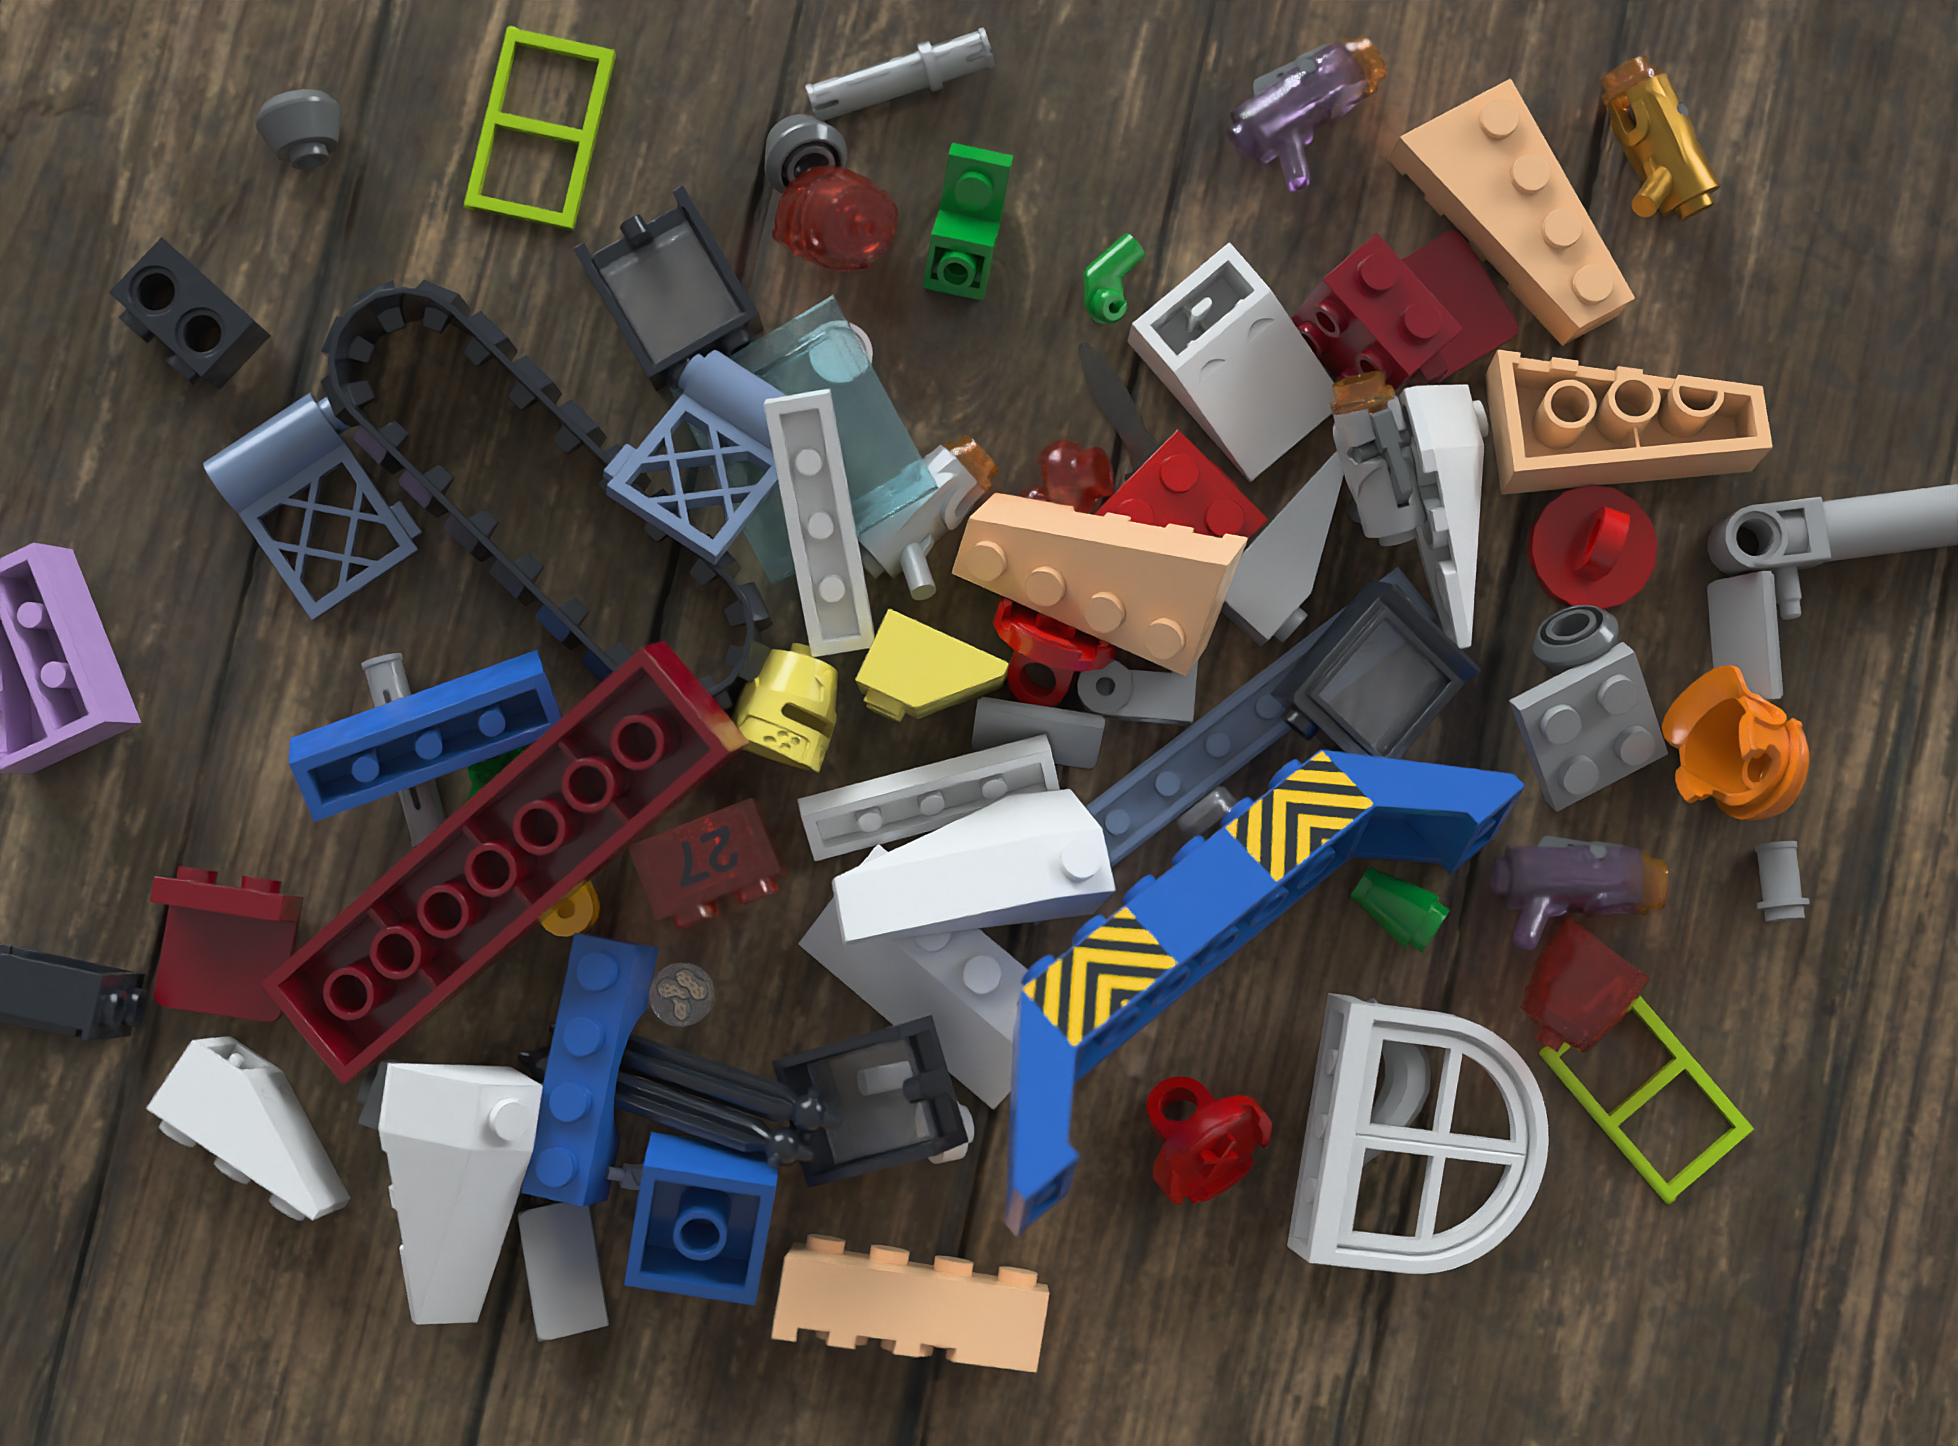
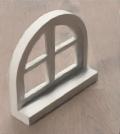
(1341, 1130)

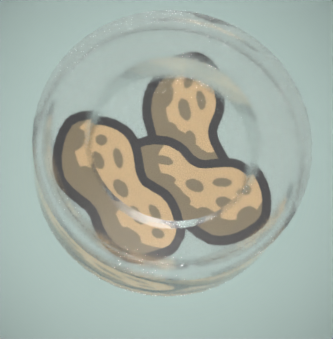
(1205, 812)
(682, 994)

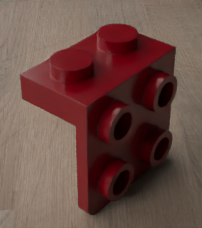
(1467, 293)
(1374, 317)
(223, 943)

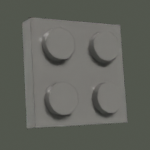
(1589, 727)

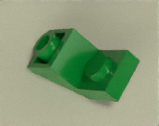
(967, 221)

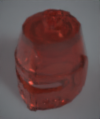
(835, 219)
(1579, 989)

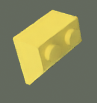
(923, 670)

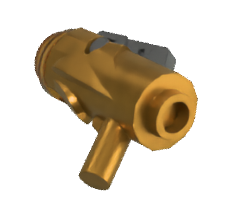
(1658, 141)

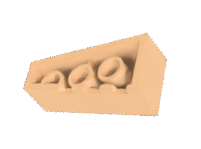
(1517, 209)
(1606, 427)
(1104, 575)
(911, 1304)

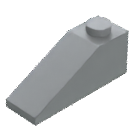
(1283, 561)

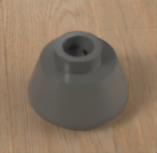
(300, 127)
(798, 145)
(1574, 637)

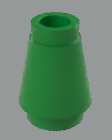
(1400, 908)

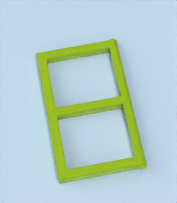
(584, 138)
(1609, 1122)

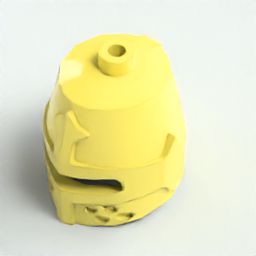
(789, 709)

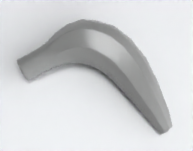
(1403, 1087)

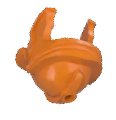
(1736, 747)

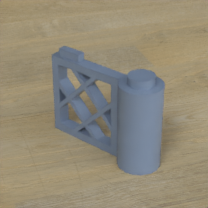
(730, 409)
(284, 460)

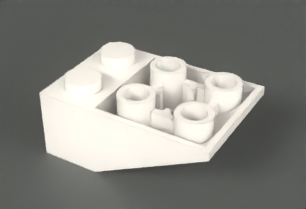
(1235, 362)
(252, 1122)

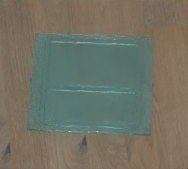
(877, 451)

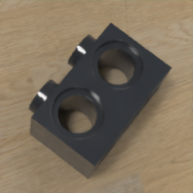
(194, 309)

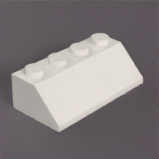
(951, 975)

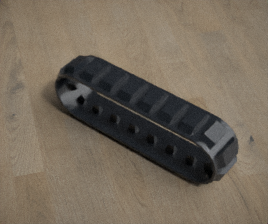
(388, 310)

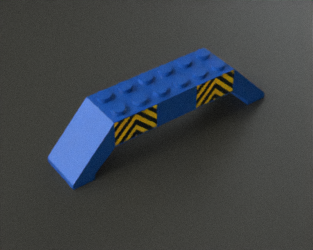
(1204, 912)

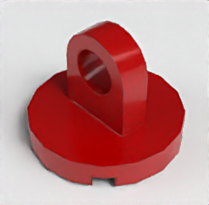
(1592, 547)
(1048, 642)
(1210, 1147)

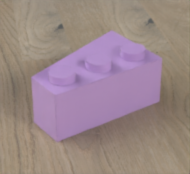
(55, 663)

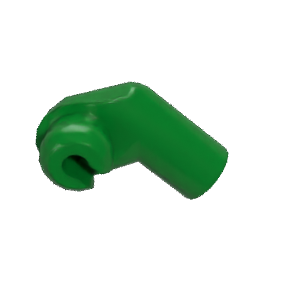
(1104, 280)

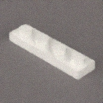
(820, 522)
(924, 797)

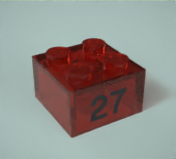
(710, 863)

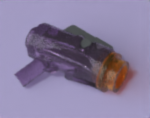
(1302, 99)
(1576, 878)

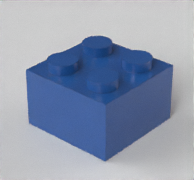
(701, 1220)

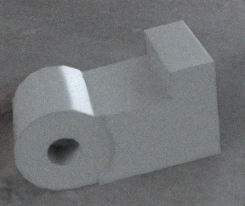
(1139, 694)

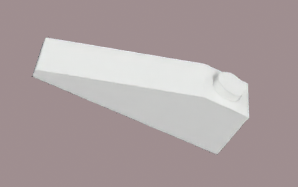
(1448, 462)
(993, 868)
(456, 1169)

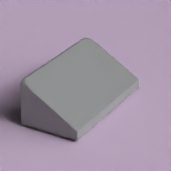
(1747, 630)
(1071, 734)
(562, 1269)

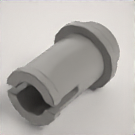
(1780, 882)

